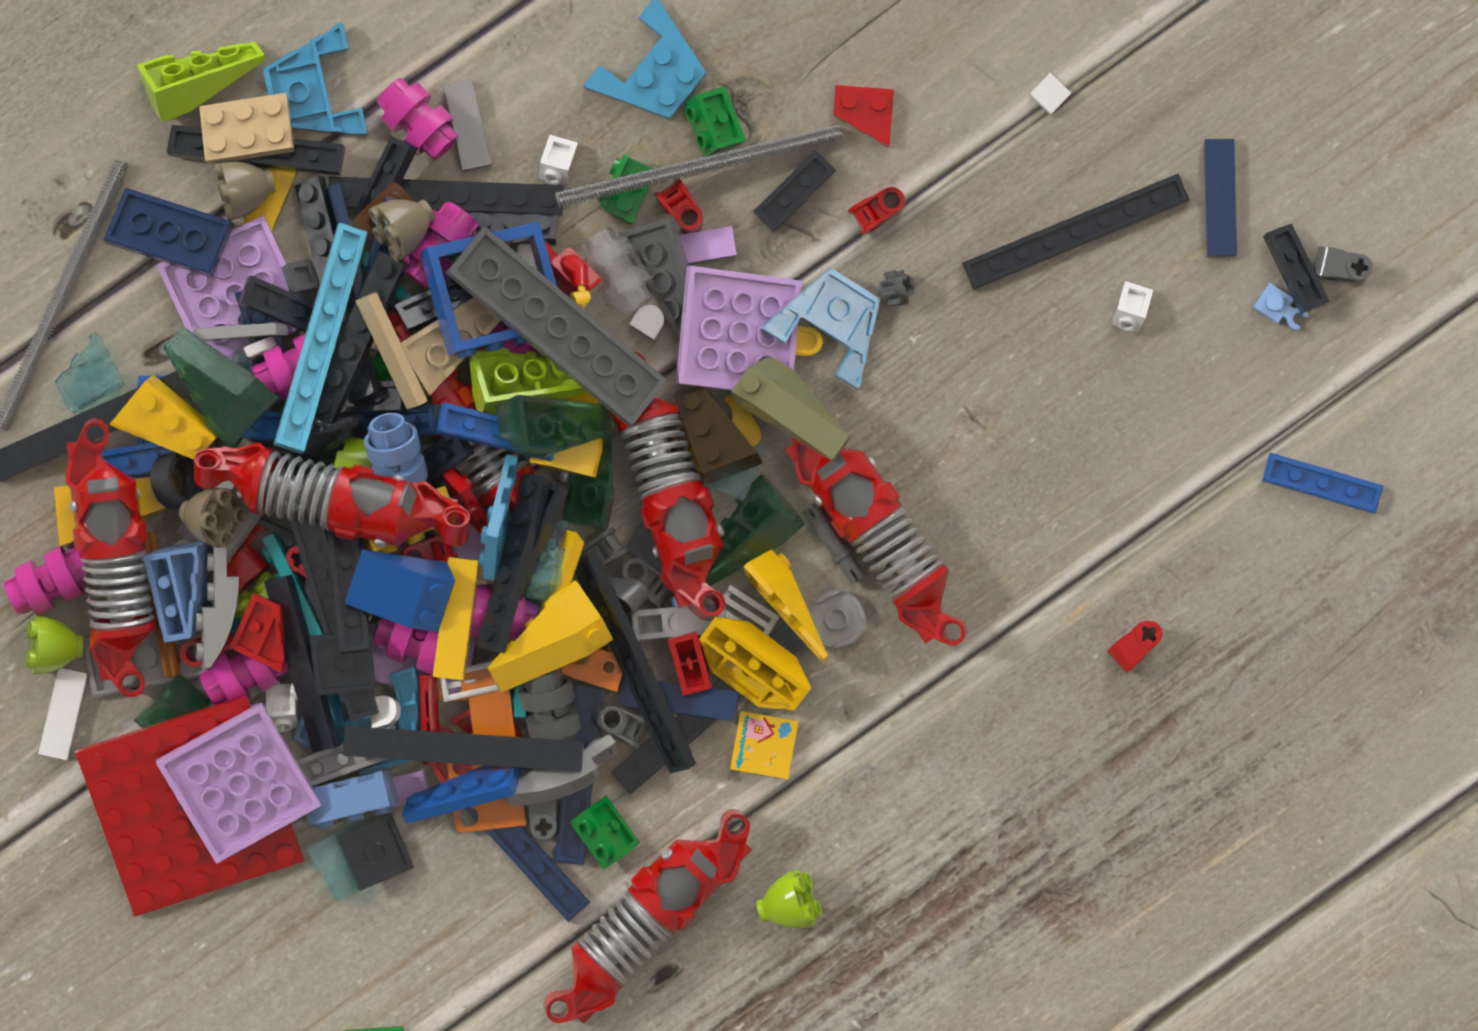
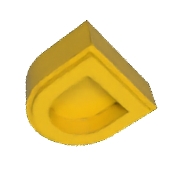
(808, 341)

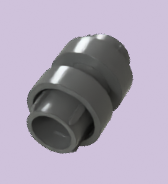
(549, 702)

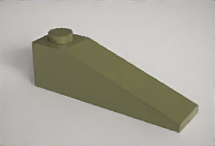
(788, 404)

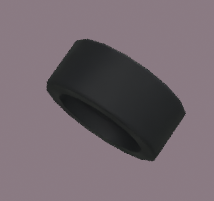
(163, 483)

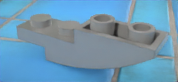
(216, 620)
(668, 622)
(549, 785)

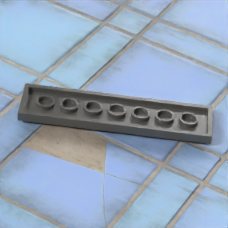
(556, 326)

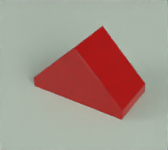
(690, 663)

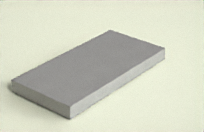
(147, 660)

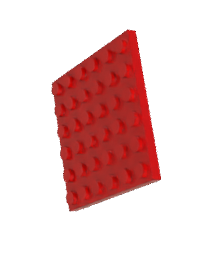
(147, 827)

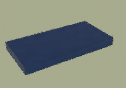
(168, 232)

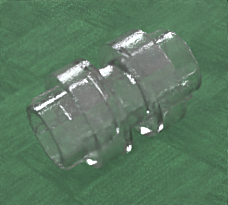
(622, 281)

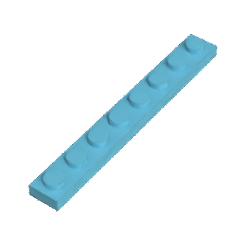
(320, 338)

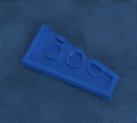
(463, 791)

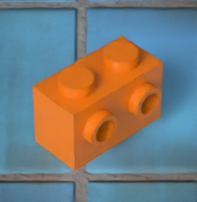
(597, 669)

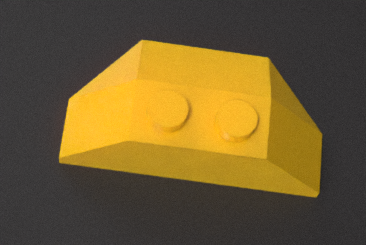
(754, 664)

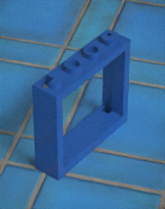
(430, 259)

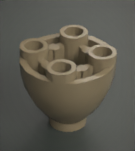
(243, 187)
(401, 225)
(214, 516)

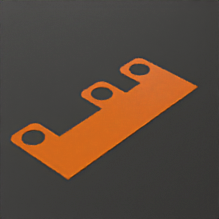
(489, 716)

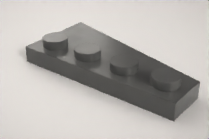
(664, 258)

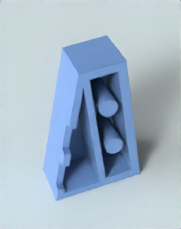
(178, 587)
(352, 798)

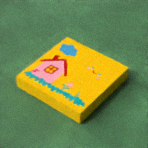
(764, 745)

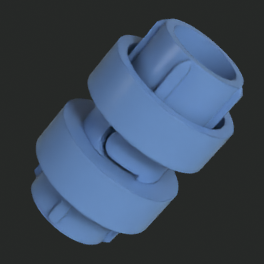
(395, 448)

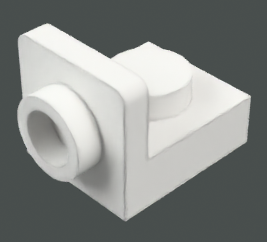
(557, 160)
(1132, 307)
(282, 707)

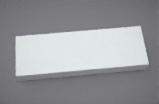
(63, 713)

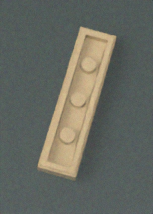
(391, 350)

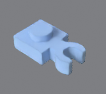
(1276, 305)

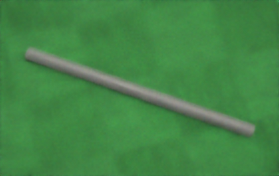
(698, 165)
(61, 292)

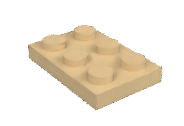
(246, 128)

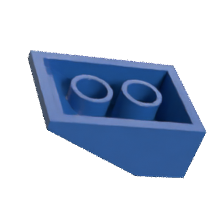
(401, 589)

